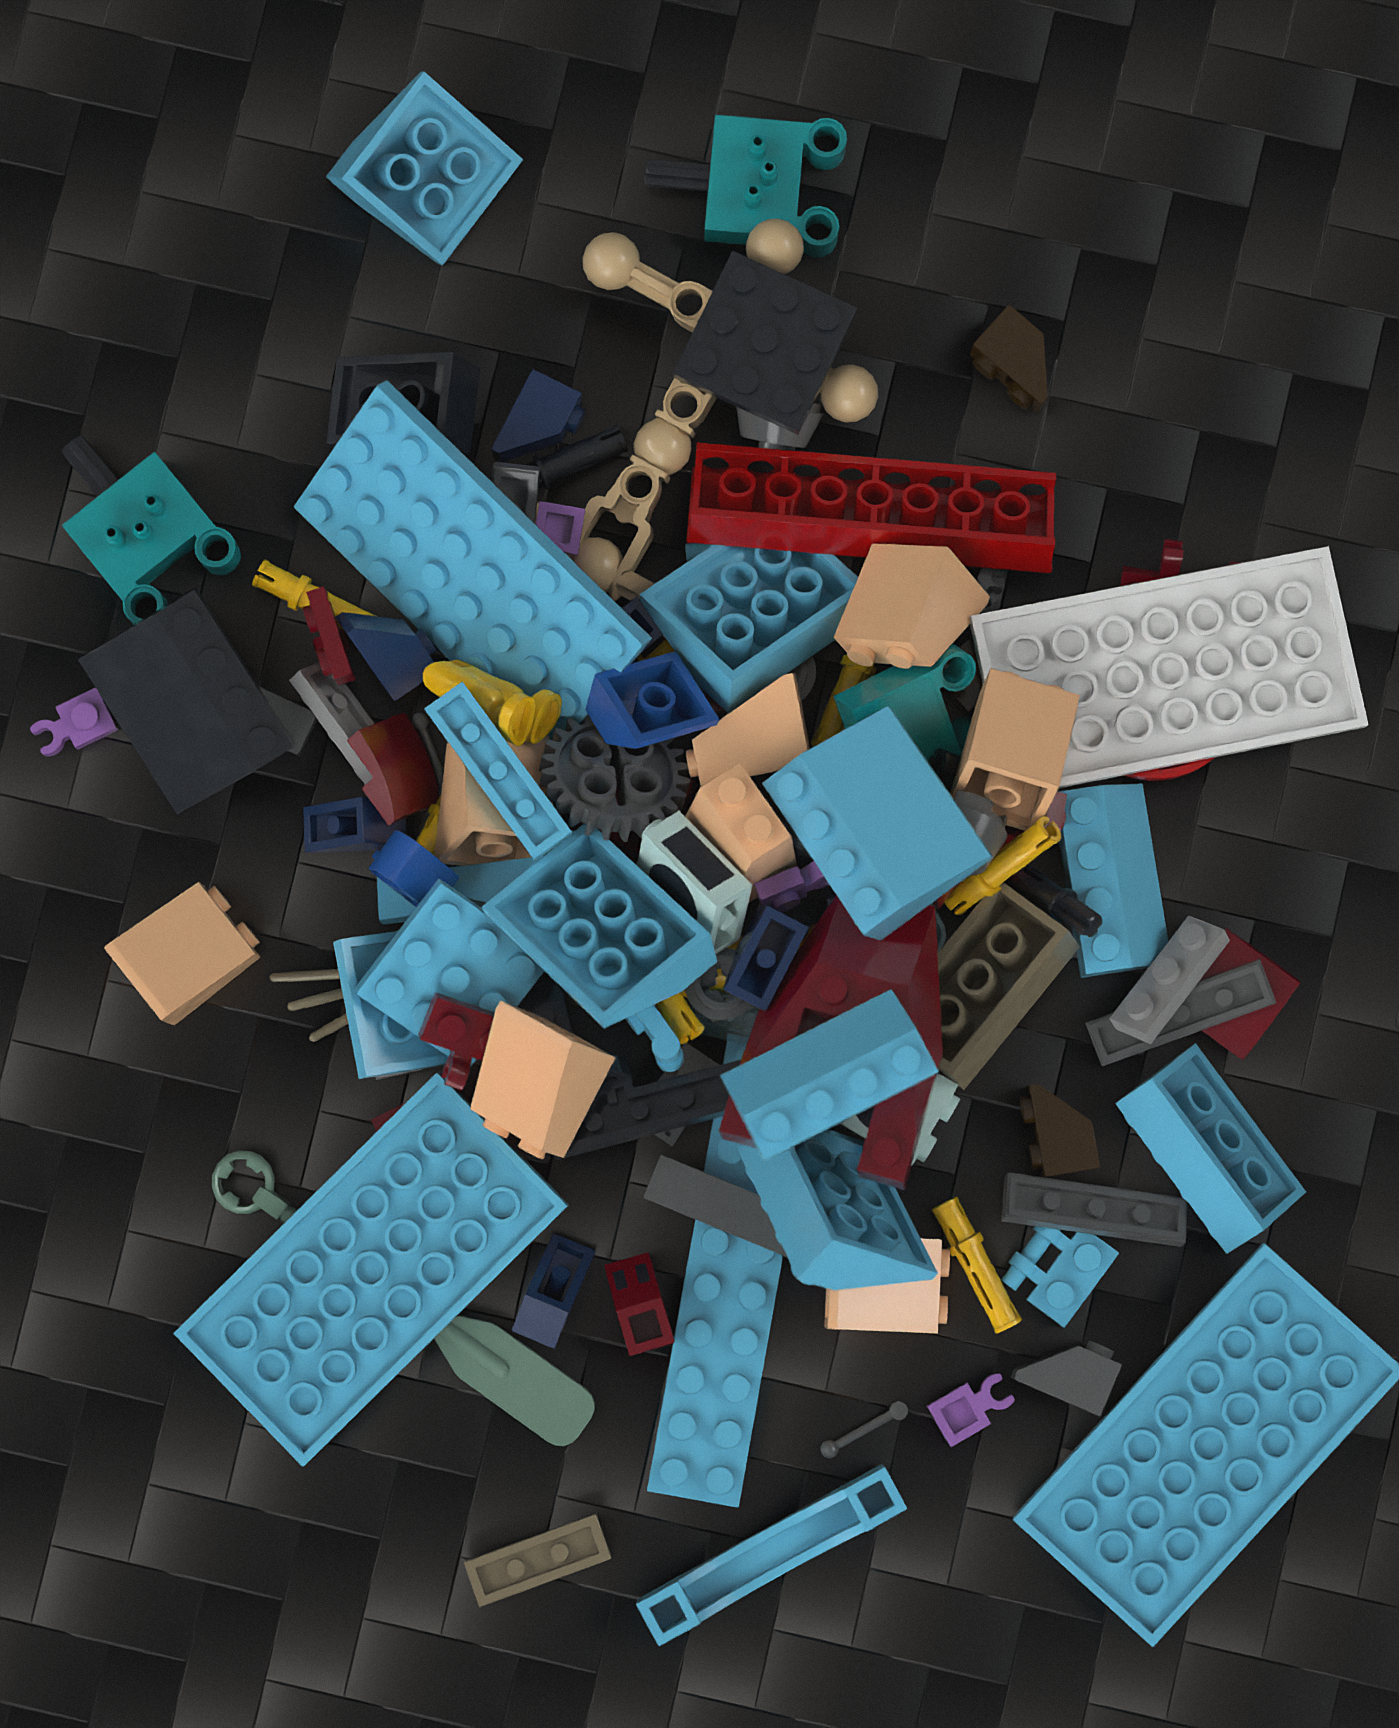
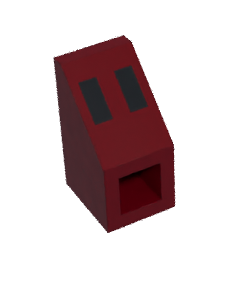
(639, 1304)

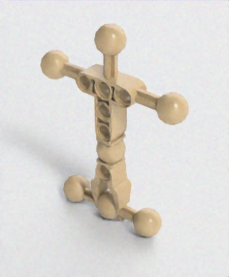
(665, 442)

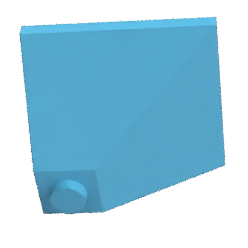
(425, 168)

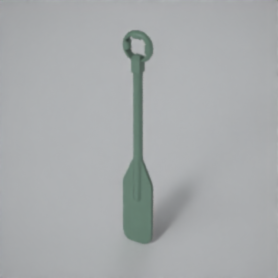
(474, 1348)

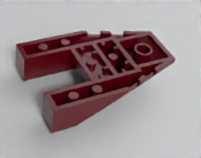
(834, 974)

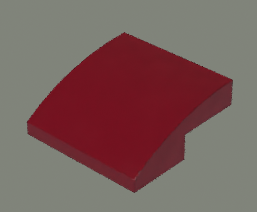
(399, 767)
(1243, 1032)

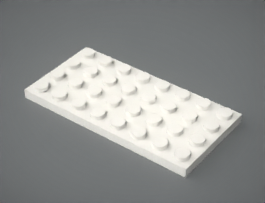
(1187, 663)

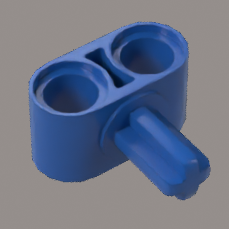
(409, 868)

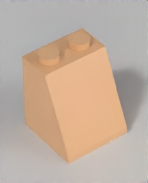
(908, 606)
(758, 734)
(1017, 746)
(469, 823)
(742, 826)
(184, 952)
(537, 1081)
(893, 1306)

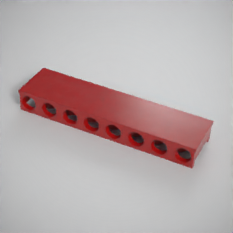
(849, 516)

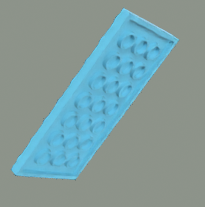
(464, 558)
(370, 1269)
(1208, 1444)

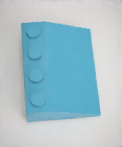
(749, 615)
(877, 822)
(602, 928)
(832, 1221)

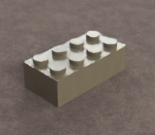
(993, 977)

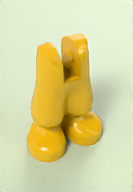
(506, 705)

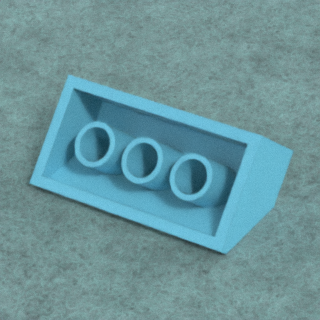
(1114, 872)
(829, 1074)
(1211, 1149)

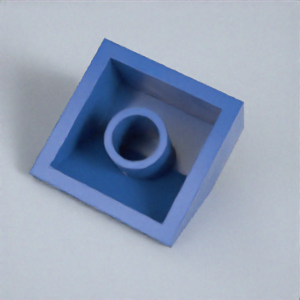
(648, 703)

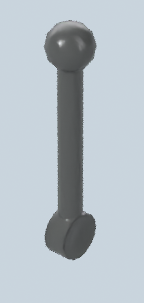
(420, 722)
(897, 1411)

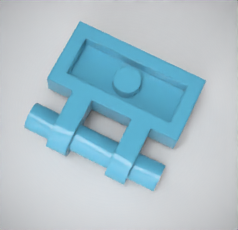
(1070, 1276)

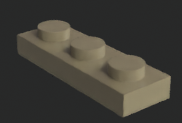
(537, 1560)

